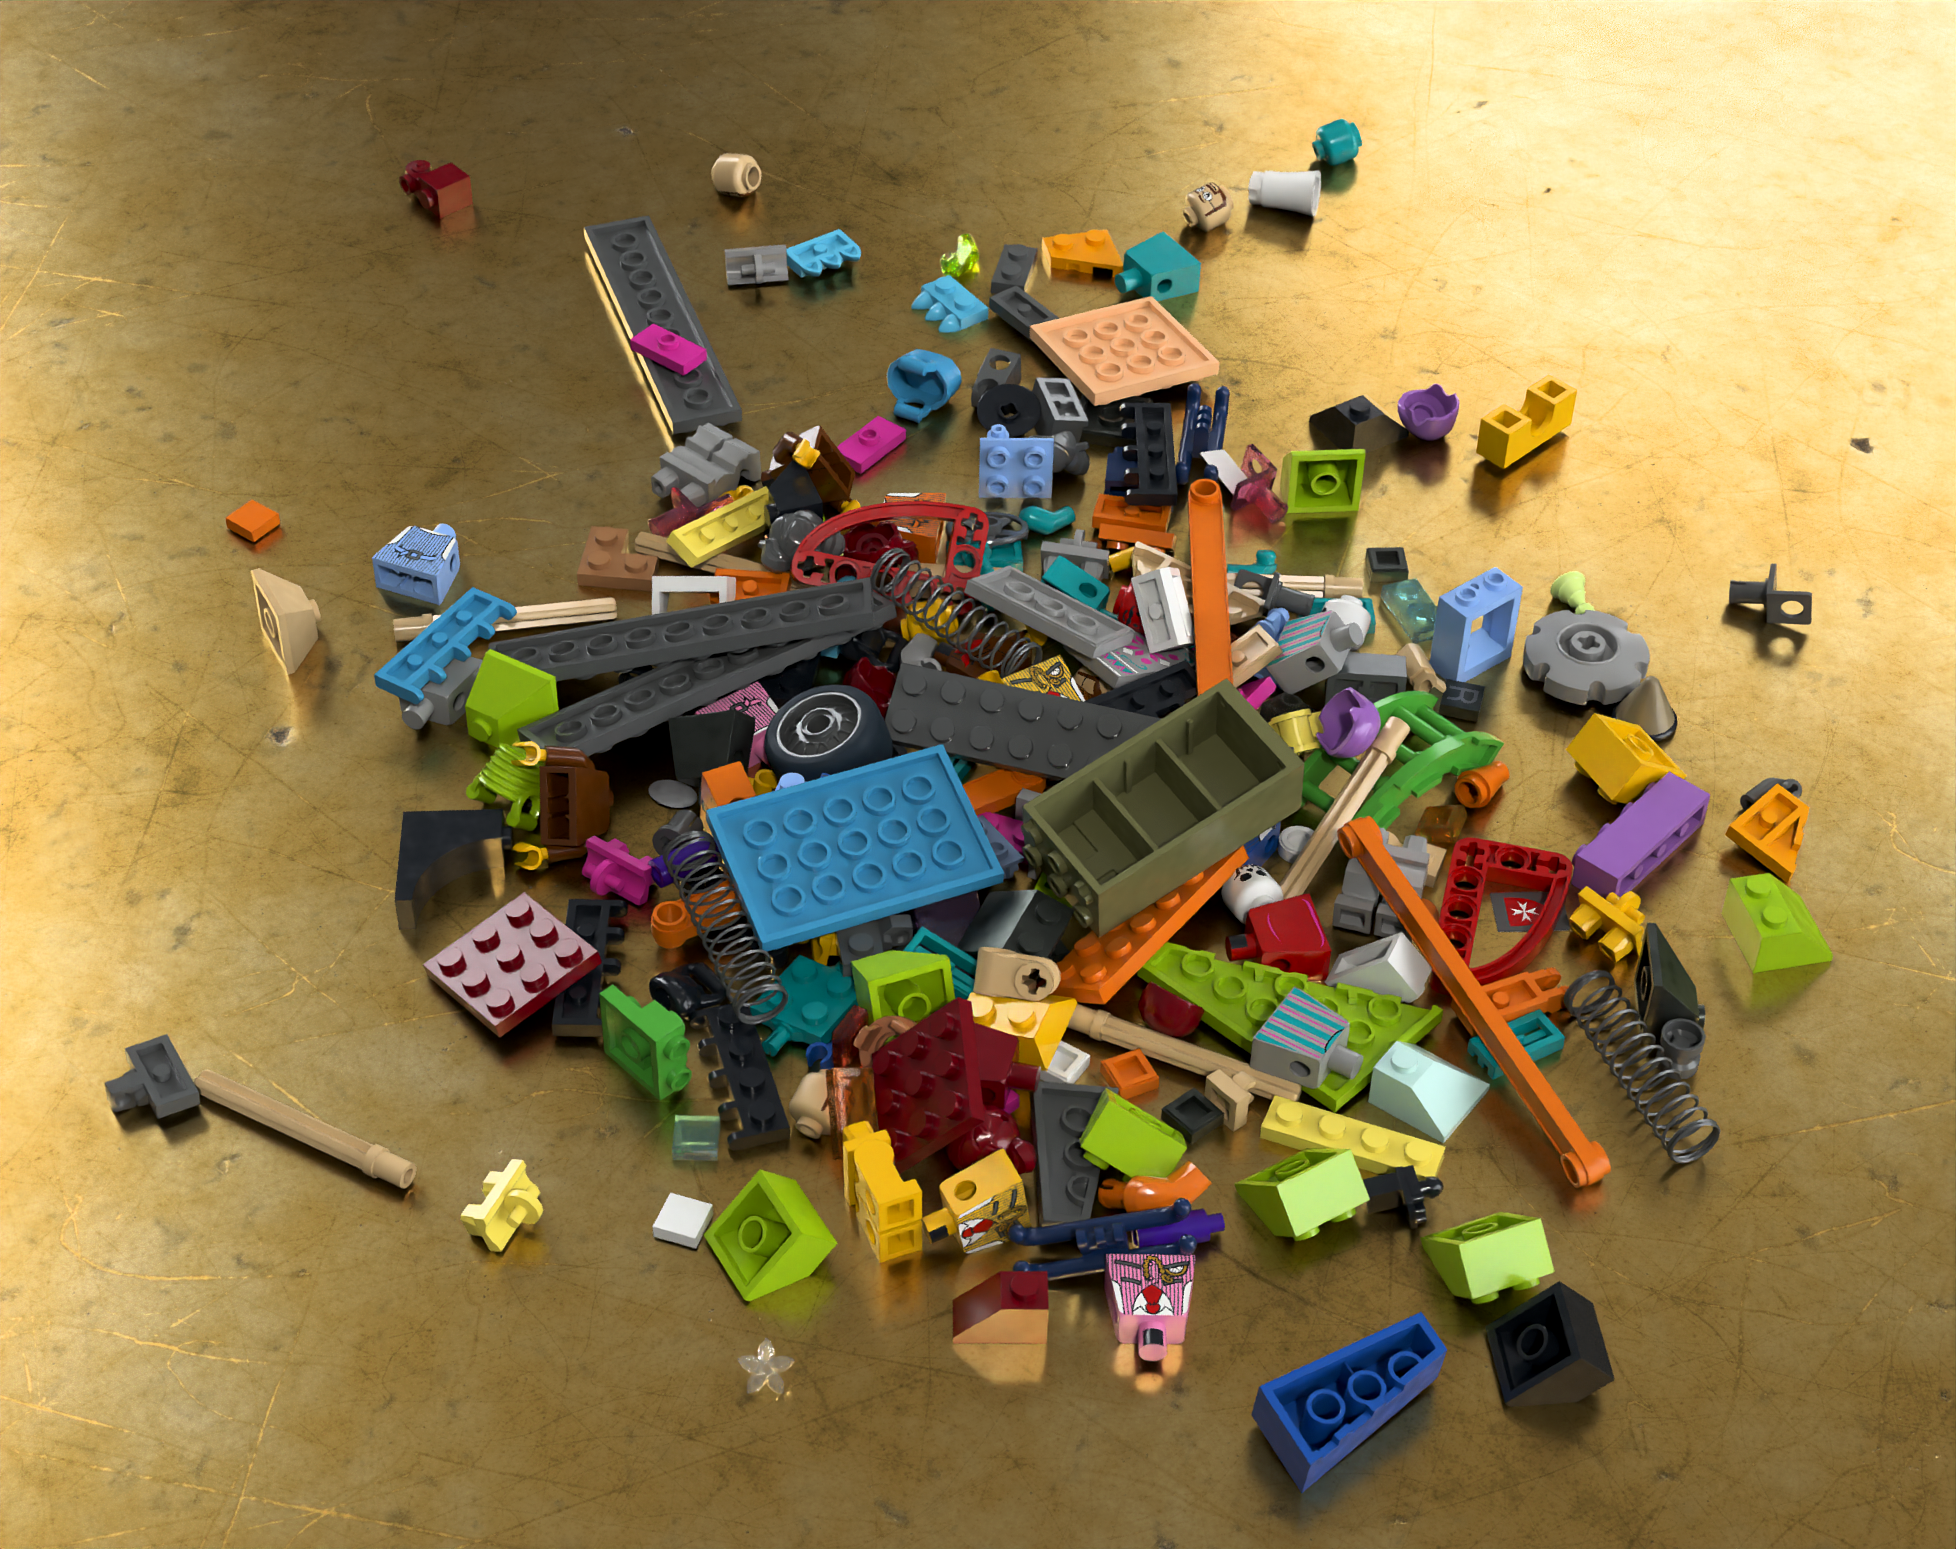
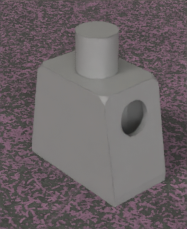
(444, 701)

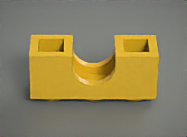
(1511, 434)

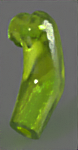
(962, 259)

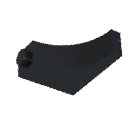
(442, 848)

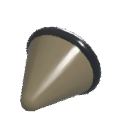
(1648, 709)

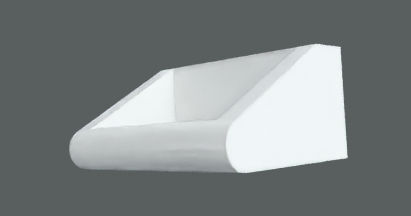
(690, 584)
(1163, 609)

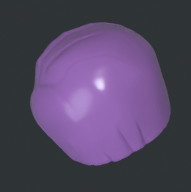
(1428, 412)
(1348, 724)

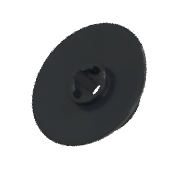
(1005, 400)

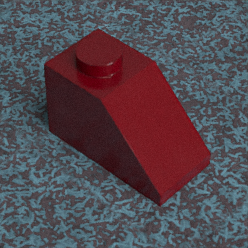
(1003, 1310)

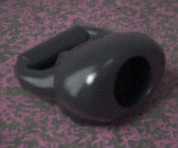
(870, 644)
(681, 994)

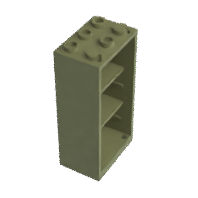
(1162, 807)

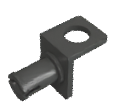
(1766, 593)
(1276, 594)

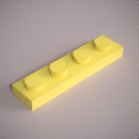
(721, 528)
(1372, 1146)

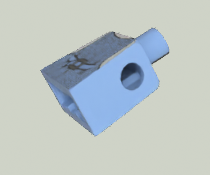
(419, 563)

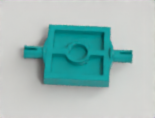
(815, 1004)

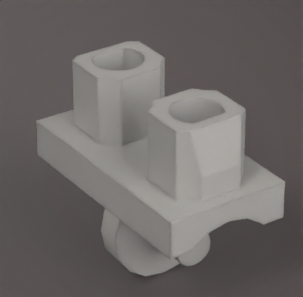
(756, 264)
(1079, 552)

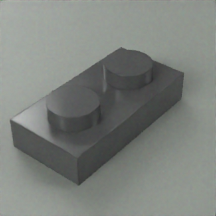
(1014, 268)
(1019, 309)

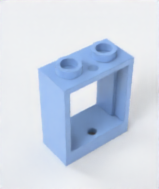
(1463, 654)

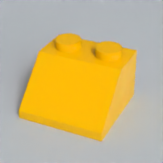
(1619, 758)
(1035, 1023)

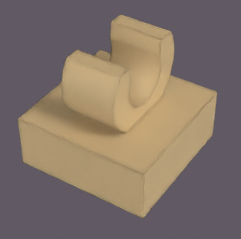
(1230, 1096)

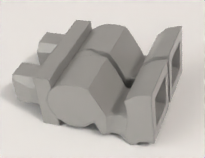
(706, 466)
(1360, 896)

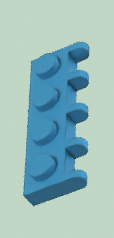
(441, 643)

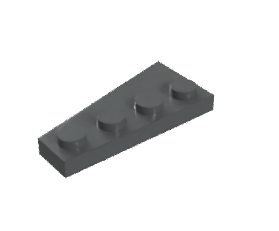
(1063, 1176)

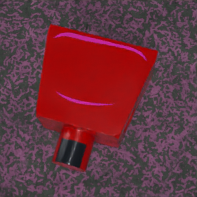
(1284, 937)

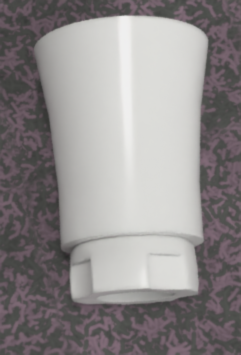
(1286, 190)

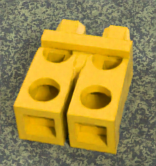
(884, 1203)

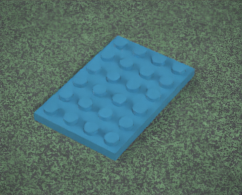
(853, 847)

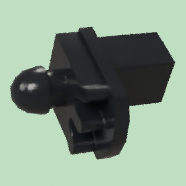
(1404, 1190)

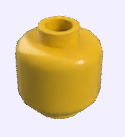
(911, 627)

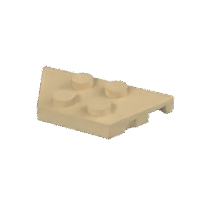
(1242, 604)

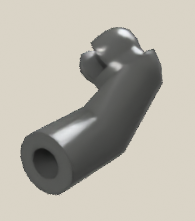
(1763, 787)

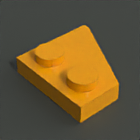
(1082, 252)
(1772, 830)

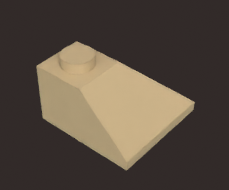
(286, 618)

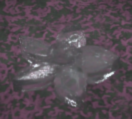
(765, 1368)

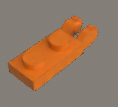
(1522, 995)

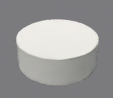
(1293, 841)

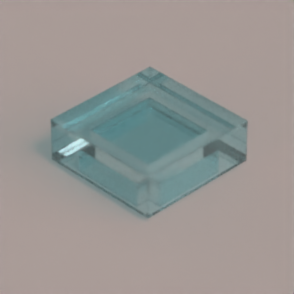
(696, 1138)

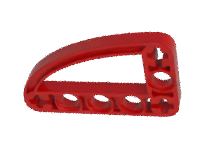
(891, 511)
(1489, 867)

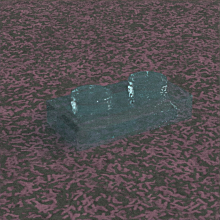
(1411, 608)

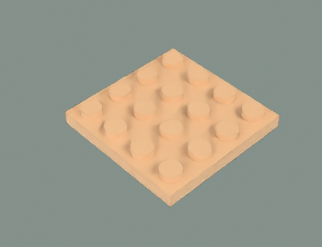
(1124, 350)

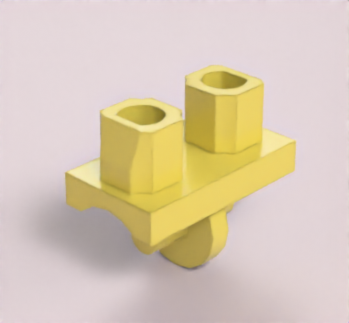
(508, 1202)

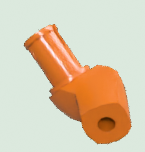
(1154, 1192)

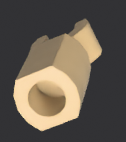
(1419, 669)

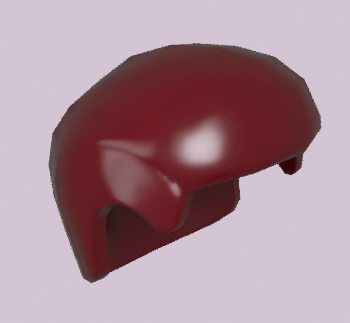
(1168, 1012)

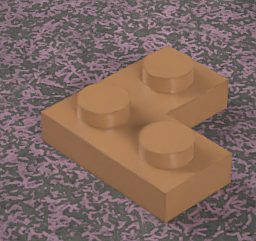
(608, 564)

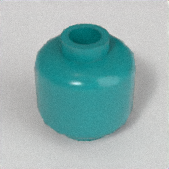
(1337, 142)

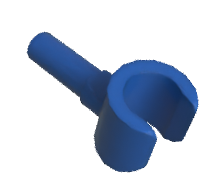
(822, 1051)

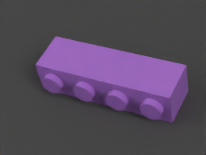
(1640, 837)

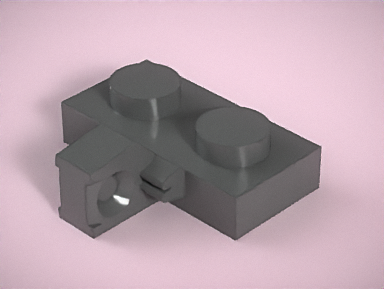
(872, 939)
(154, 1078)

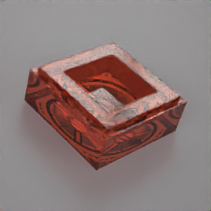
(845, 1034)

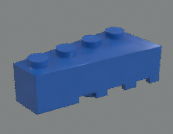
(1344, 1397)

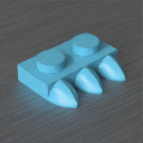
(822, 253)
(951, 303)

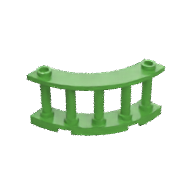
(1449, 751)

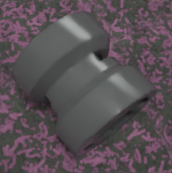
(1682, 1043)

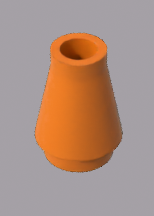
(1479, 785)

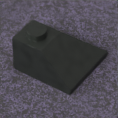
(1663, 986)

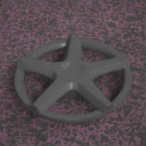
(995, 529)

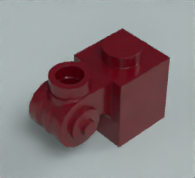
(439, 190)

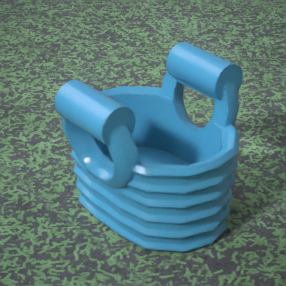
(922, 379)

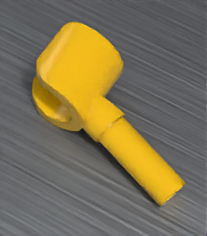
(763, 782)

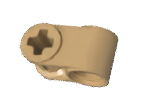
(1007, 974)

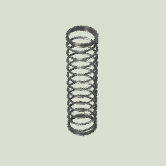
(900, 575)
(748, 993)
(1598, 1004)

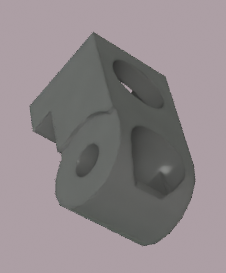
(990, 377)

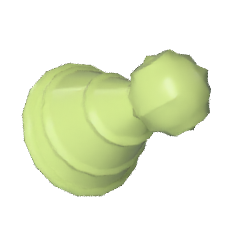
(1570, 590)

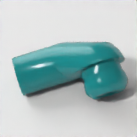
(1047, 522)
(1264, 564)

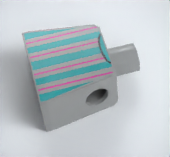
(1313, 650)
(1304, 1042)

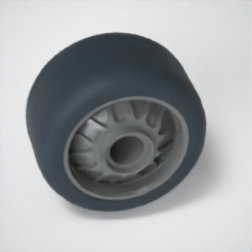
(827, 733)

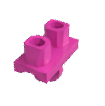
(616, 870)

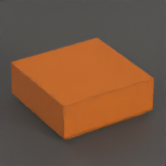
(252, 520)
(1130, 1074)

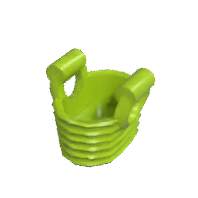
(511, 783)

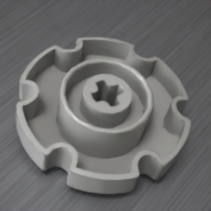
(1585, 657)

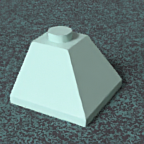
(1424, 1090)

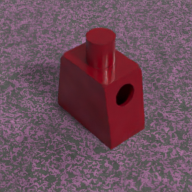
(1001, 1066)

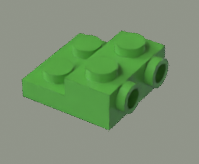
(645, 1042)

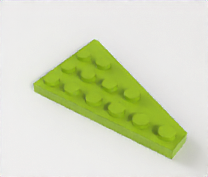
(1243, 998)

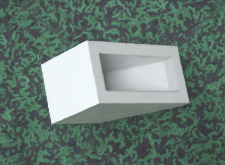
(1384, 967)

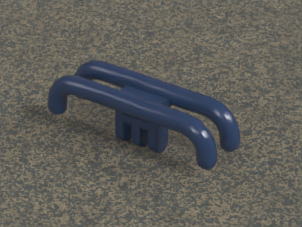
(1196, 431)
(1102, 1237)

